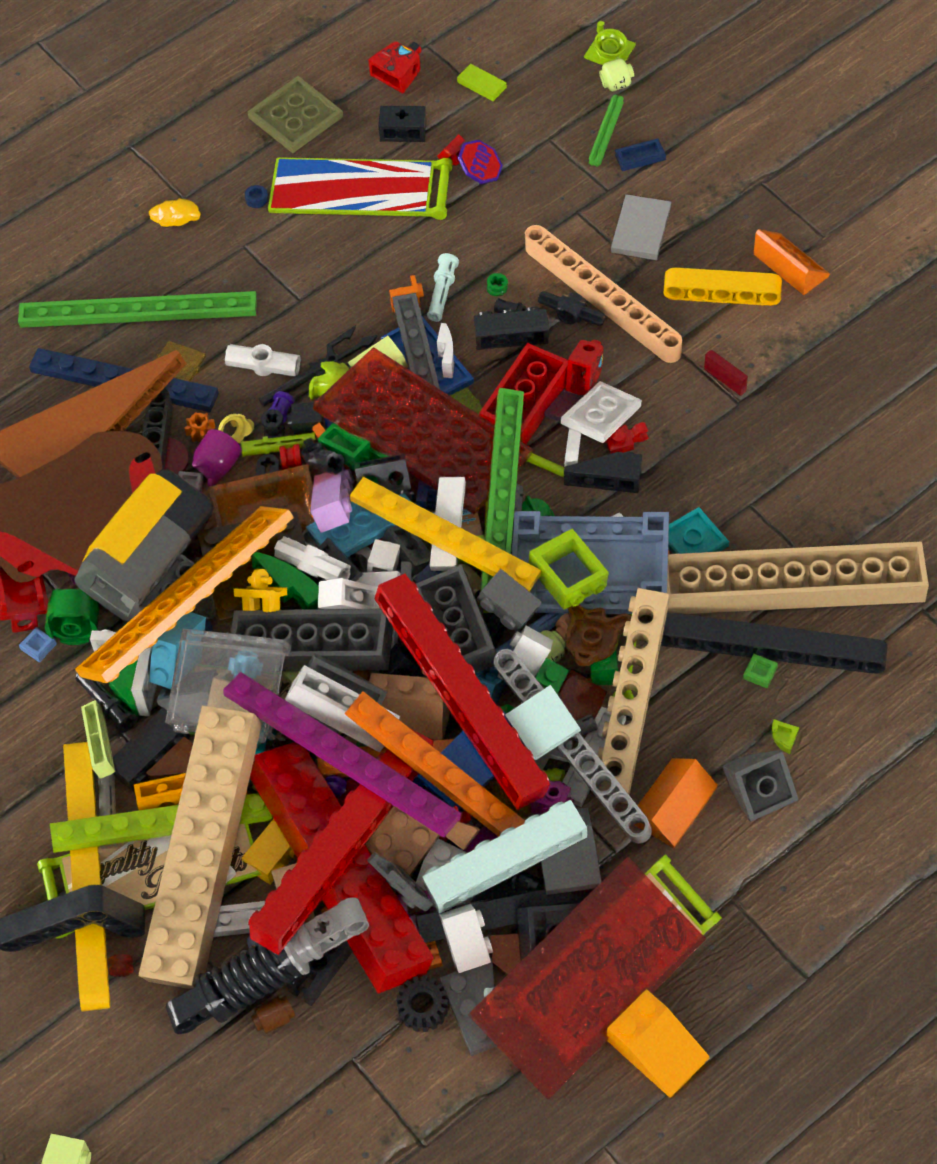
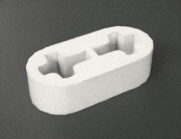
(572, 448)

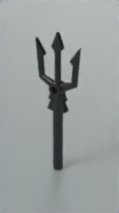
(316, 369)

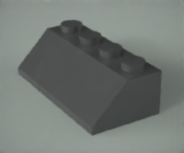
(459, 611)

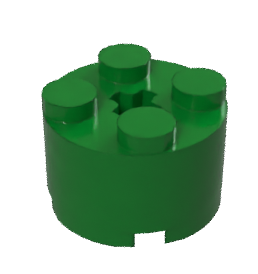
(71, 616)

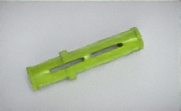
(271, 445)

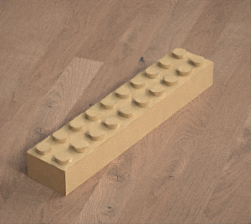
(797, 578)
(200, 847)

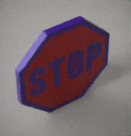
(480, 161)

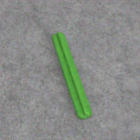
(606, 130)

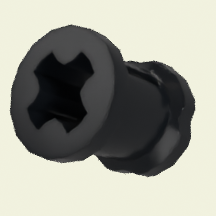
(275, 421)

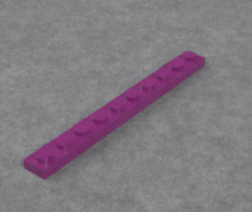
(342, 754)

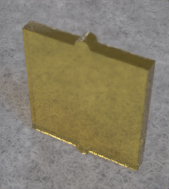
(192, 358)

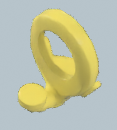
(243, 425)

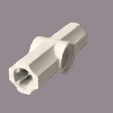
(262, 360)
(311, 560)

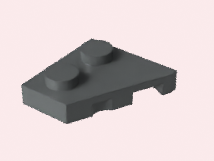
(401, 882)

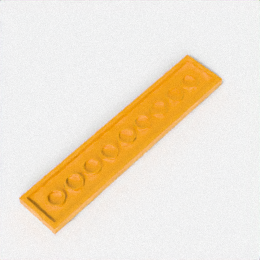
(183, 594)

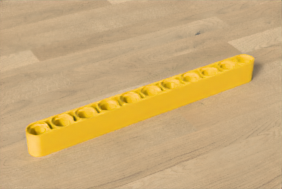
(85, 871)

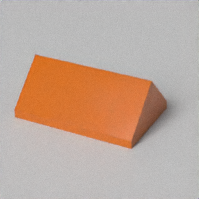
(788, 261)
(676, 799)

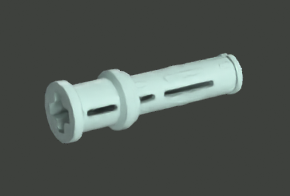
(444, 278)

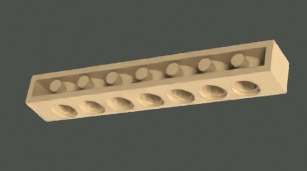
(644, 603)

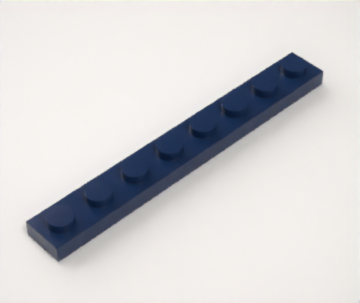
(96, 373)

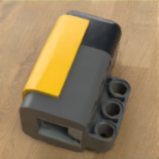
(144, 544)

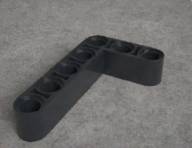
(71, 912)

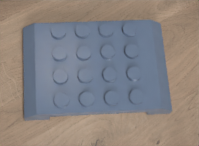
(628, 547)

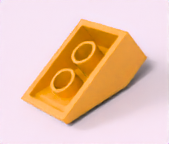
(657, 1043)

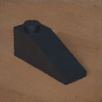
(610, 472)

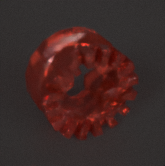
(120, 965)

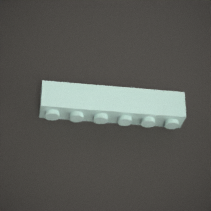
(504, 856)

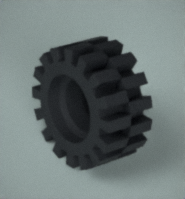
(422, 987)

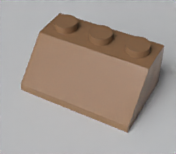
(415, 703)

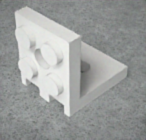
(142, 689)

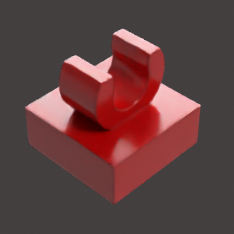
(452, 149)

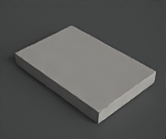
(641, 227)

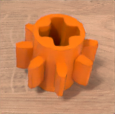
(198, 426)

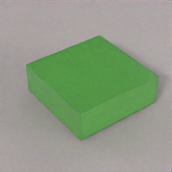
(760, 671)

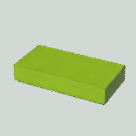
(481, 82)

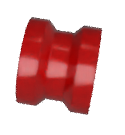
(290, 456)

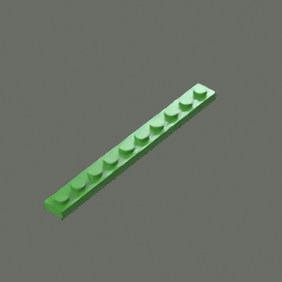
(137, 309)
(503, 472)

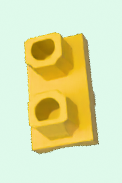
(259, 589)

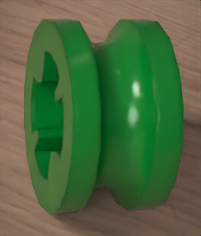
(496, 290)

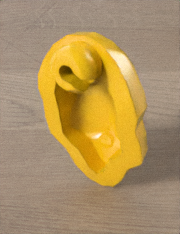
(175, 212)

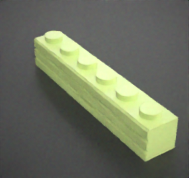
(98, 739)

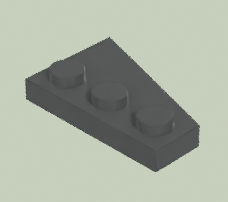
(463, 994)

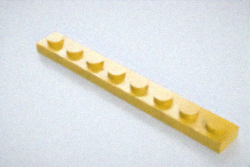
(442, 533)

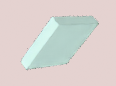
(543, 722)

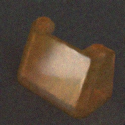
(239, 499)

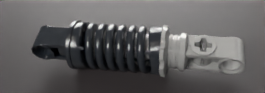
(261, 970)

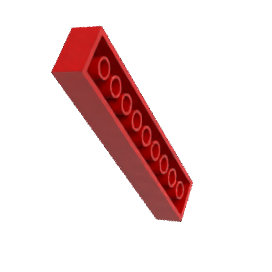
(301, 806)

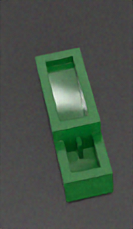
(350, 446)
(298, 585)

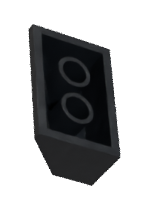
(511, 328)

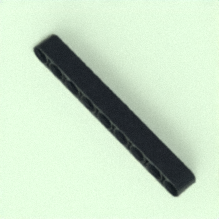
(775, 643)

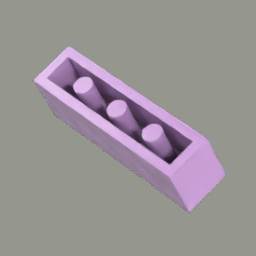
(332, 499)

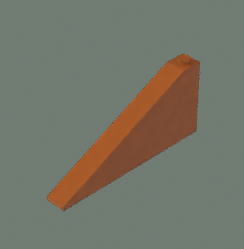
(100, 409)

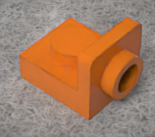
(414, 288)

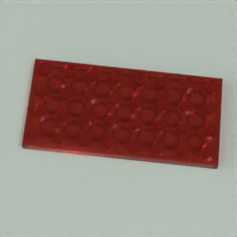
(414, 418)
(584, 976)

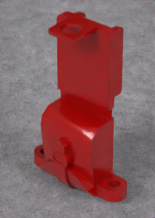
(22, 599)

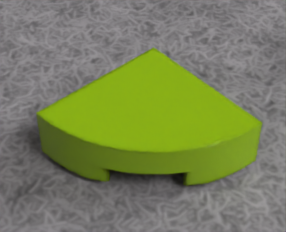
(784, 735)

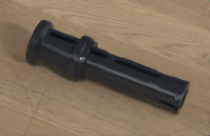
(112, 707)

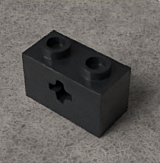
(402, 123)

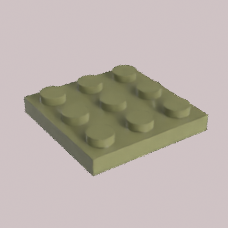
(295, 114)

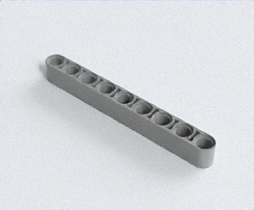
(579, 755)

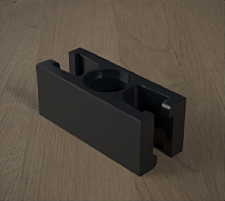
(320, 977)

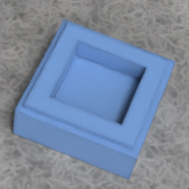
(37, 644)

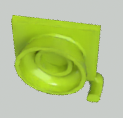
(609, 46)

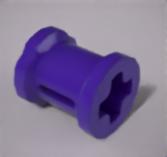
(282, 404)

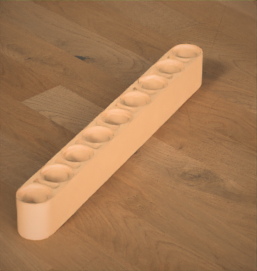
(603, 294)

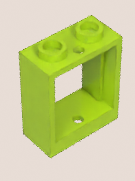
(558, 548)

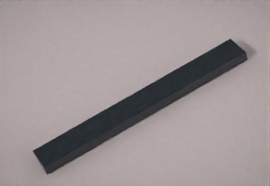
(499, 910)

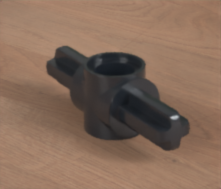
(571, 308)

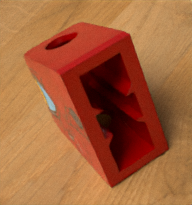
(396, 65)
(588, 358)

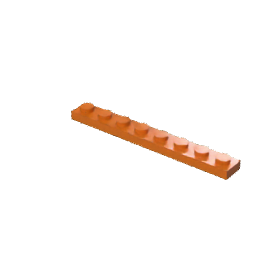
(432, 765)

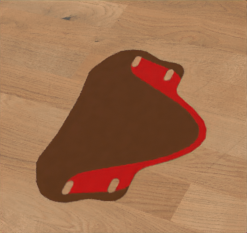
(69, 501)

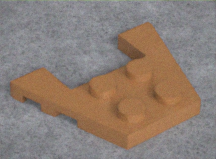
(408, 841)

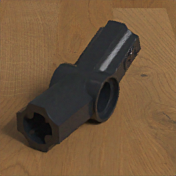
(319, 459)

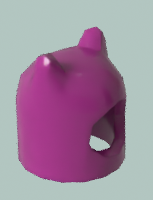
(216, 455)

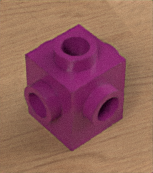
(556, 793)

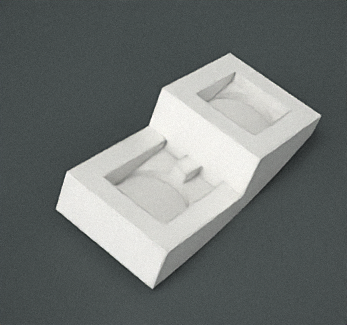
(445, 350)

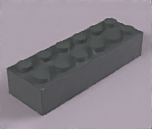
(345, 636)

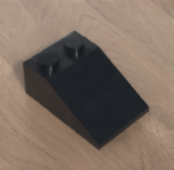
(537, 923)

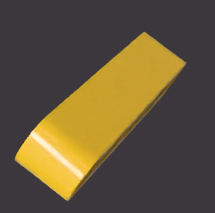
(722, 286)

